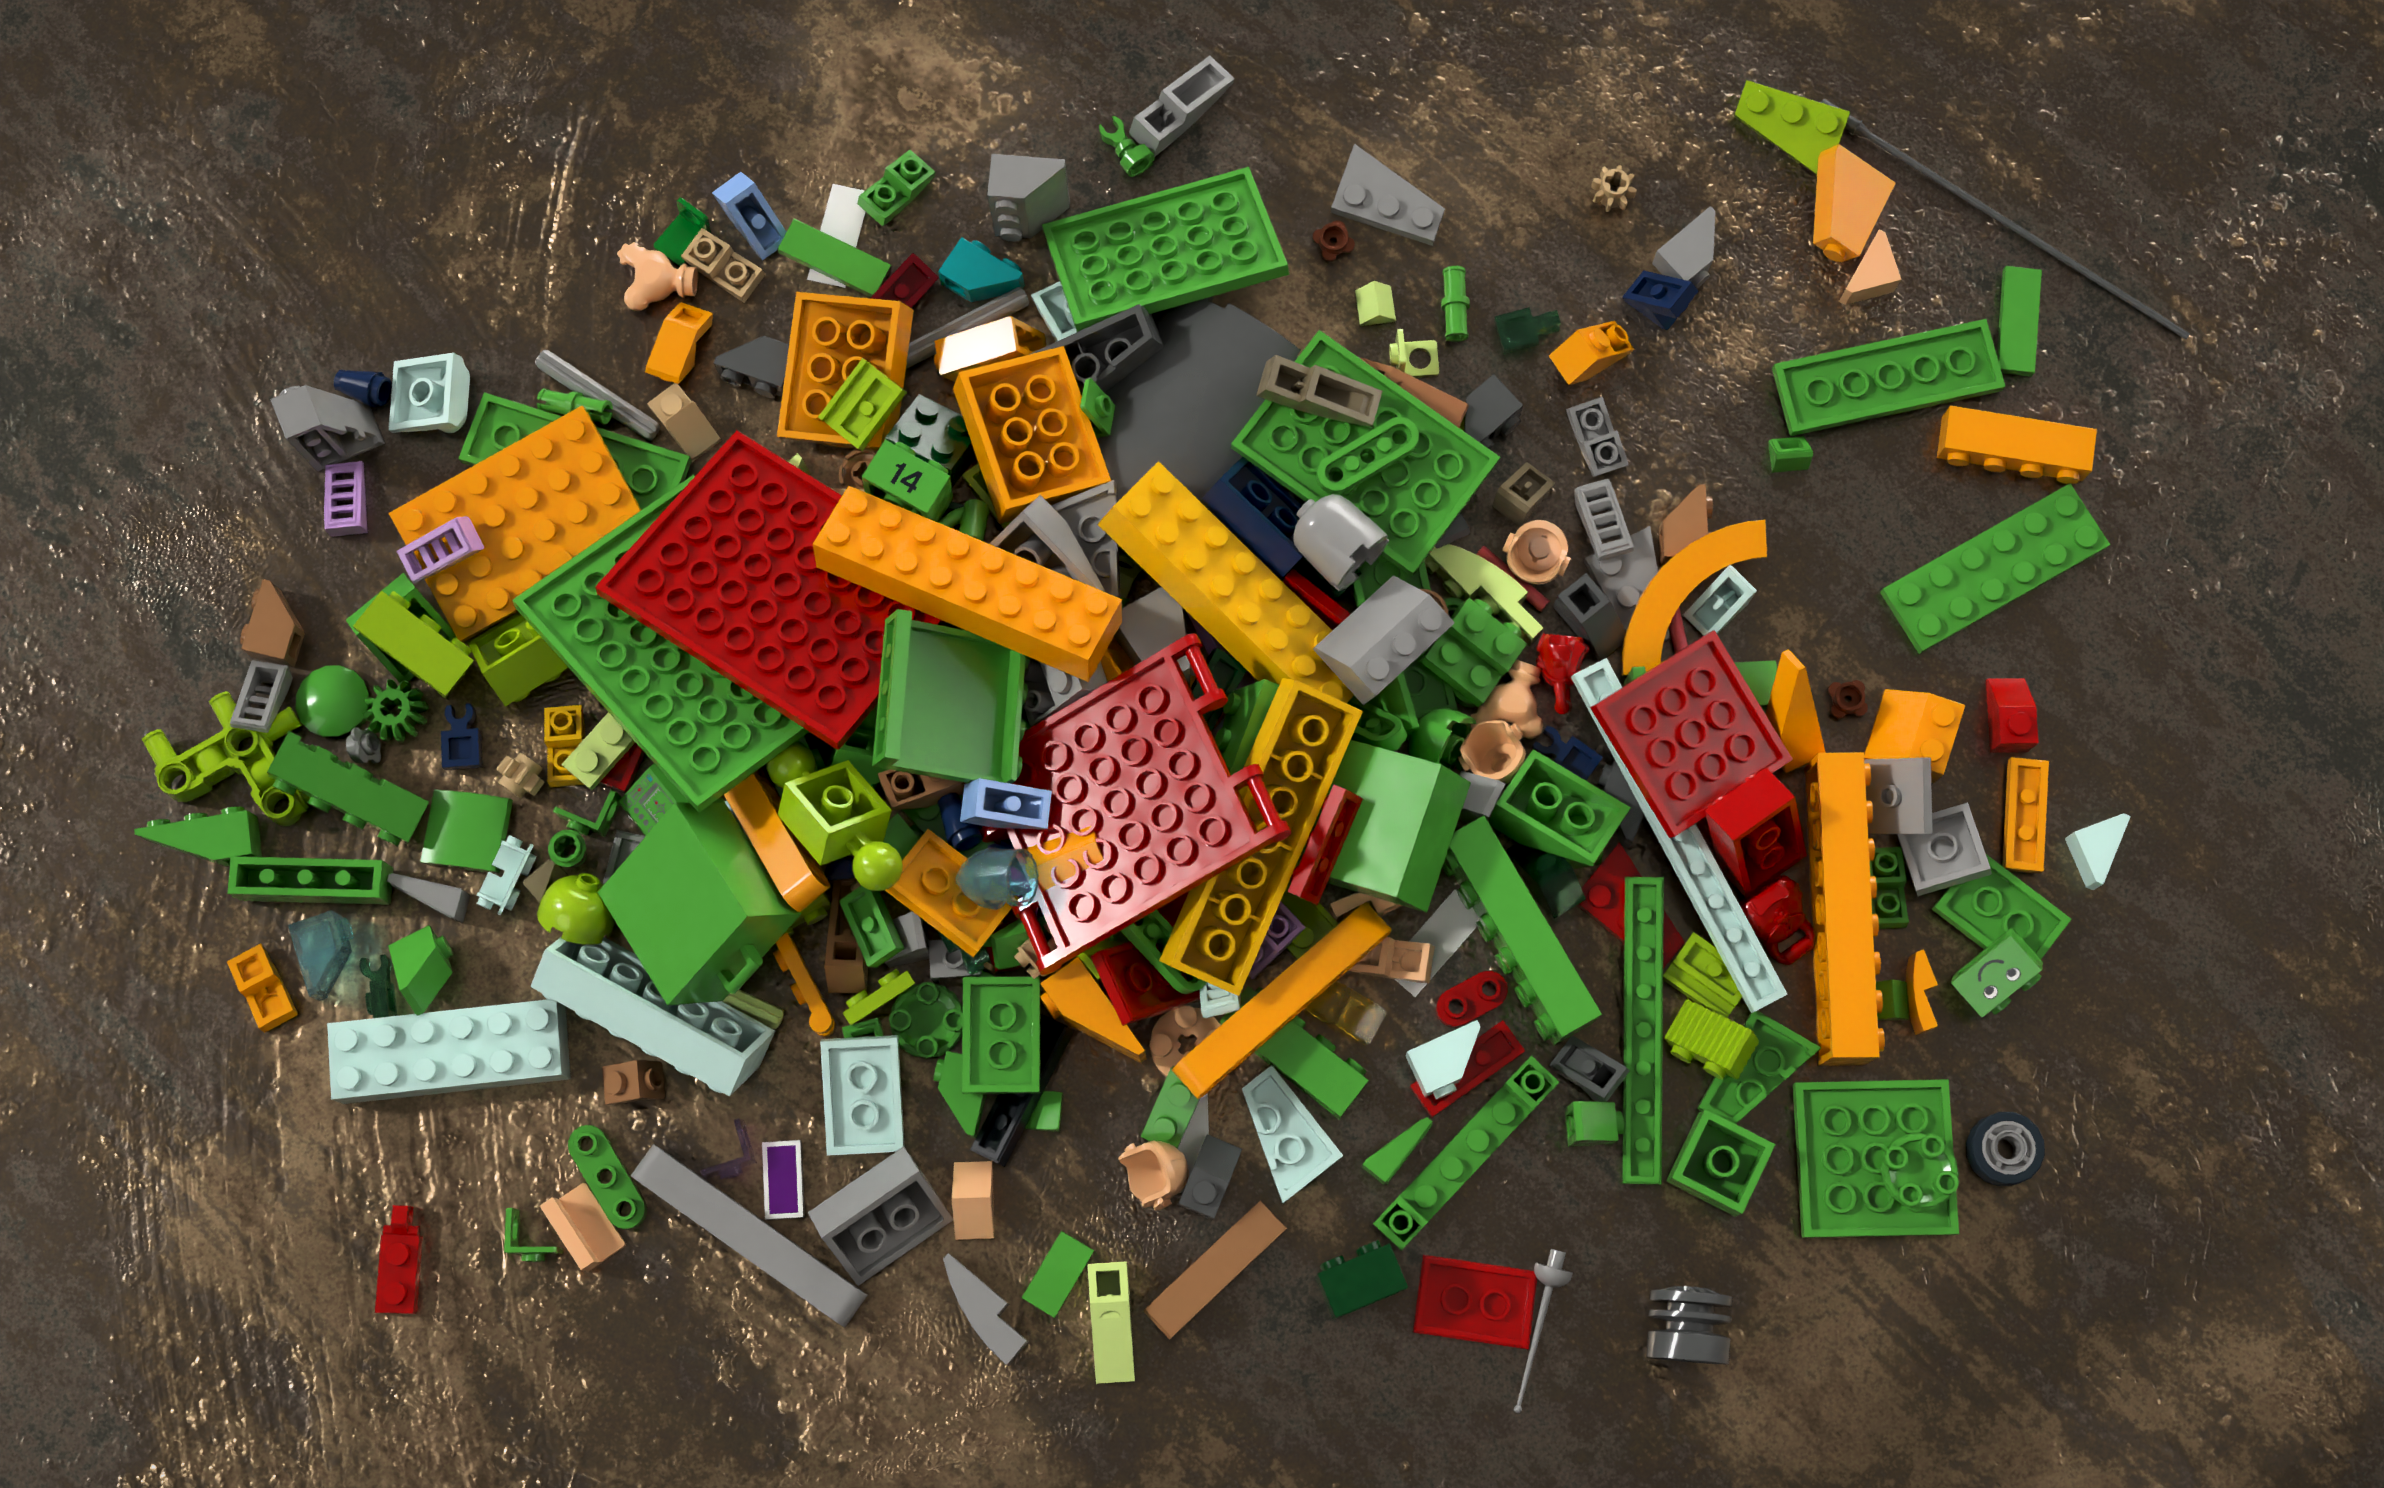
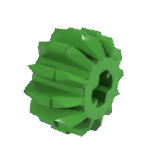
(408, 703)

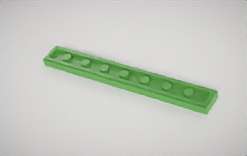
(1643, 1030)

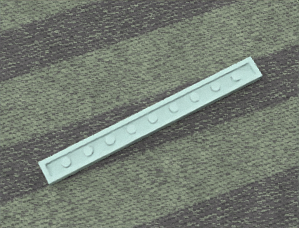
(1697, 873)

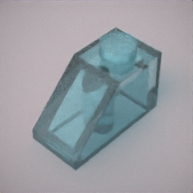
(321, 950)

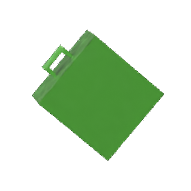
(1400, 826)
(697, 905)

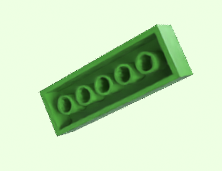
(1519, 933)

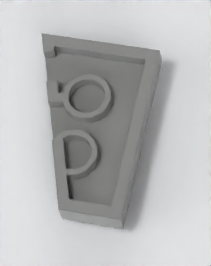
(1385, 200)
(1626, 575)

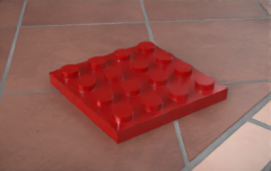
(1690, 732)

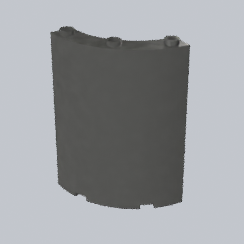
(1190, 396)

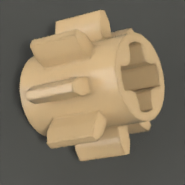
(1611, 198)
(520, 775)

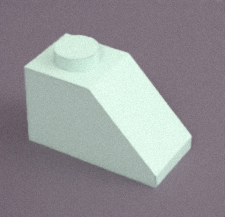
(1443, 1060)

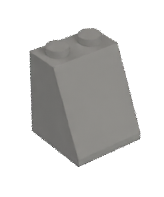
(1151, 626)

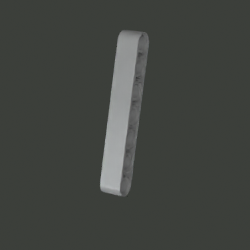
(749, 1235)

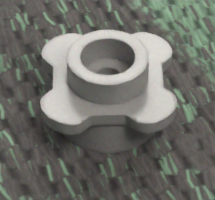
(363, 746)

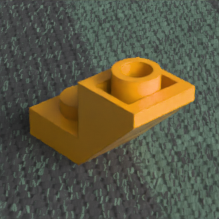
(676, 342)

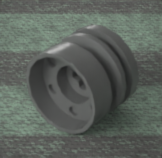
(1689, 1326)

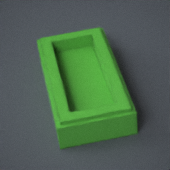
(1058, 1274)

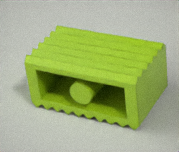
(1711, 1040)

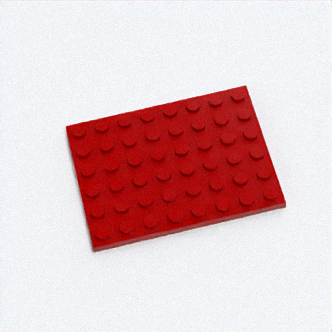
(740, 590)

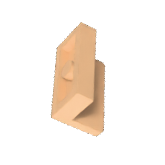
(583, 1227)

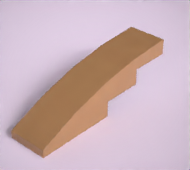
(1214, 1270)

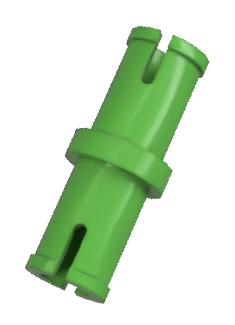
(1455, 303)
(564, 403)

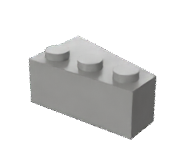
(325, 425)

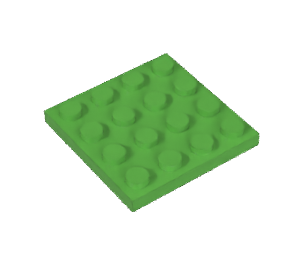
(1841, 1149)

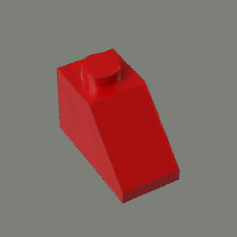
(2011, 716)

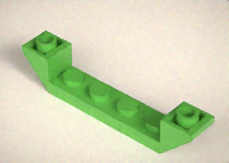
(1466, 1153)

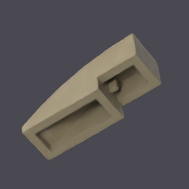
(1318, 392)

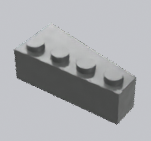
(1111, 347)

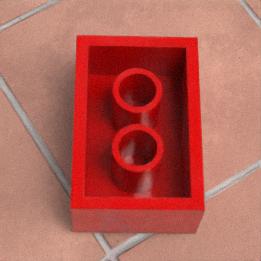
(1756, 832)

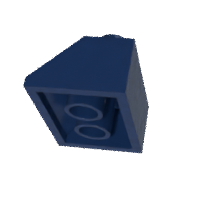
(1257, 514)

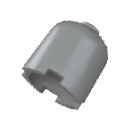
(1337, 538)

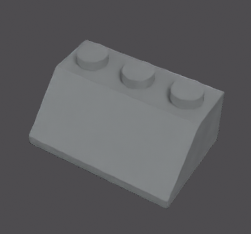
(1026, 194)
(1383, 637)
(880, 1216)

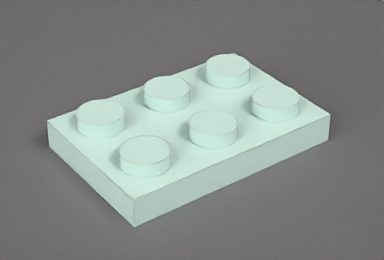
(862, 1095)

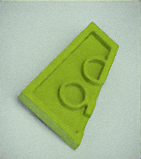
(1792, 122)

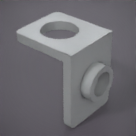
(945, 964)

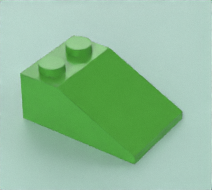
(1557, 811)

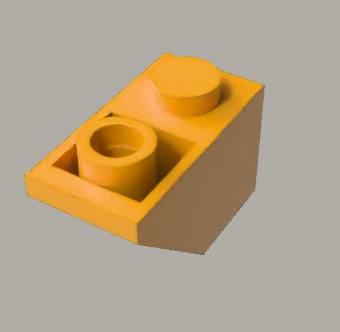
(1591, 351)

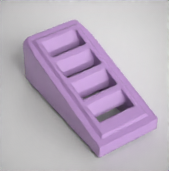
(351, 525)
(461, 538)

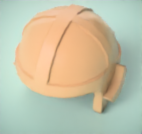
(1537, 552)
(1493, 750)
(1155, 1172)

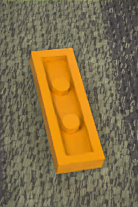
(2025, 815)

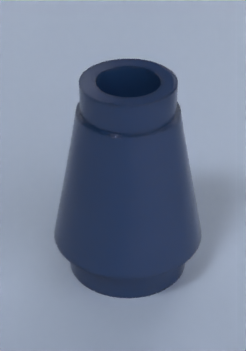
(364, 386)
(958, 834)

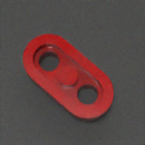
(1472, 998)

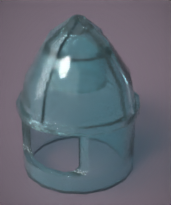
(998, 874)

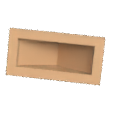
(1875, 274)
(973, 1200)

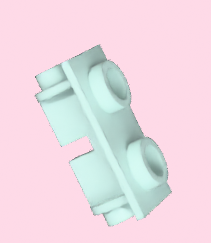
(513, 862)

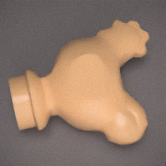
(655, 277)
(1514, 701)

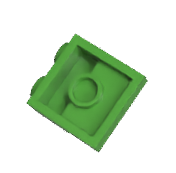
(1474, 651)

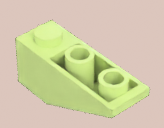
(1111, 1322)

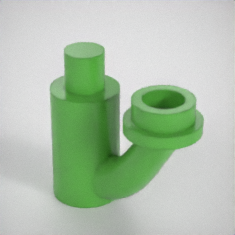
(971, 517)

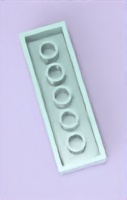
(616, 992)
(448, 1051)

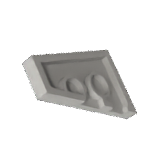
(1082, 515)

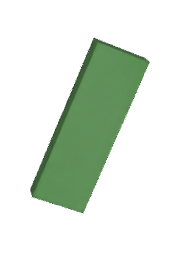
(834, 258)
(2019, 320)

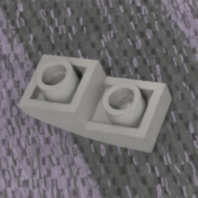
(1596, 437)

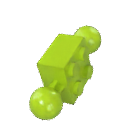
(836, 815)

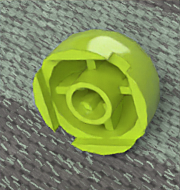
(576, 910)

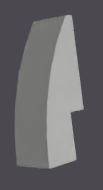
(1180, 105)
(983, 1311)

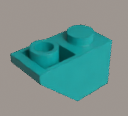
(977, 273)

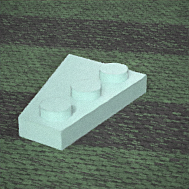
(1288, 1134)

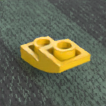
(562, 734)

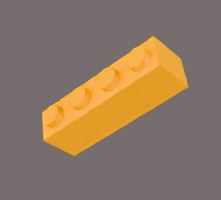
(2016, 444)

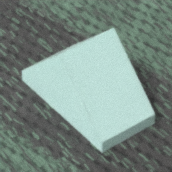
(1720, 602)
(2096, 847)

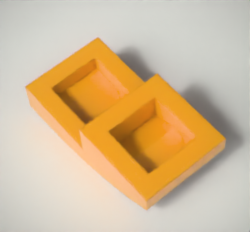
(1919, 980)
(262, 987)

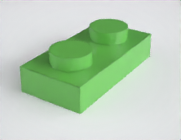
(871, 926)
(1171, 1112)

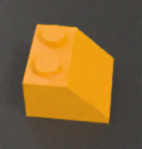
(1915, 727)

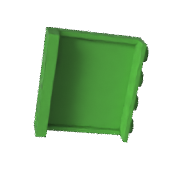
(948, 703)

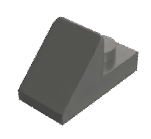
(1589, 1069)

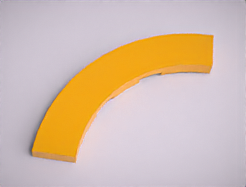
(1677, 579)

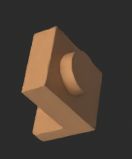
(633, 1082)

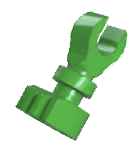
(1133, 158)

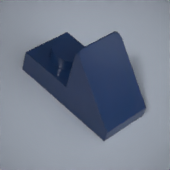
(1660, 297)

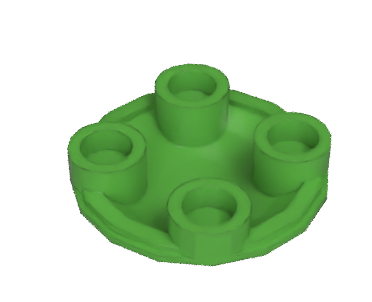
(332, 701)
(927, 1020)
(1920, 1171)

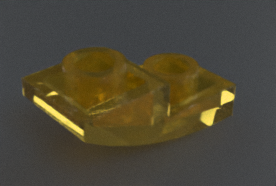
(1348, 1011)

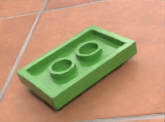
(1998, 902)
(1001, 1035)

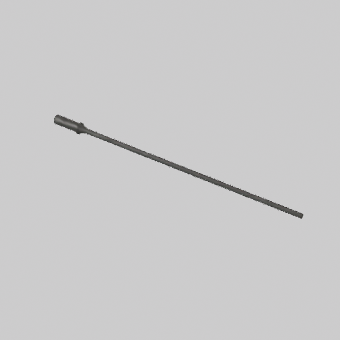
(1858, 128)

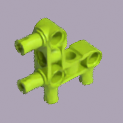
(220, 758)

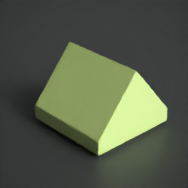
(1375, 304)

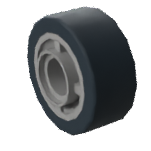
(2026, 1145)

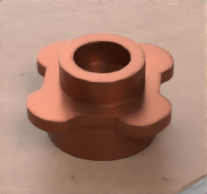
(1339, 232)
(1855, 691)

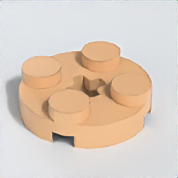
(1170, 1027)

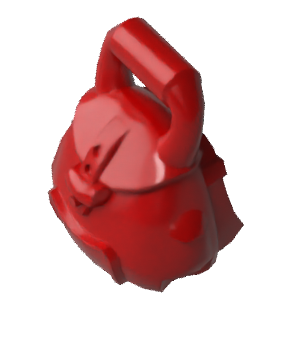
(1559, 660)
(1776, 915)

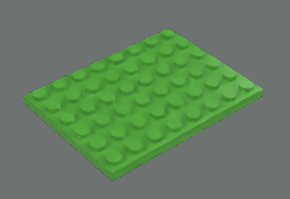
(675, 708)

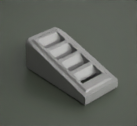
(1597, 498)
(257, 673)
(443, 898)

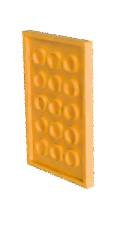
(532, 512)

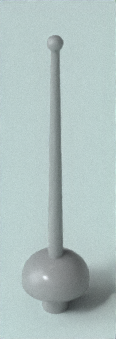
(1551, 1276)

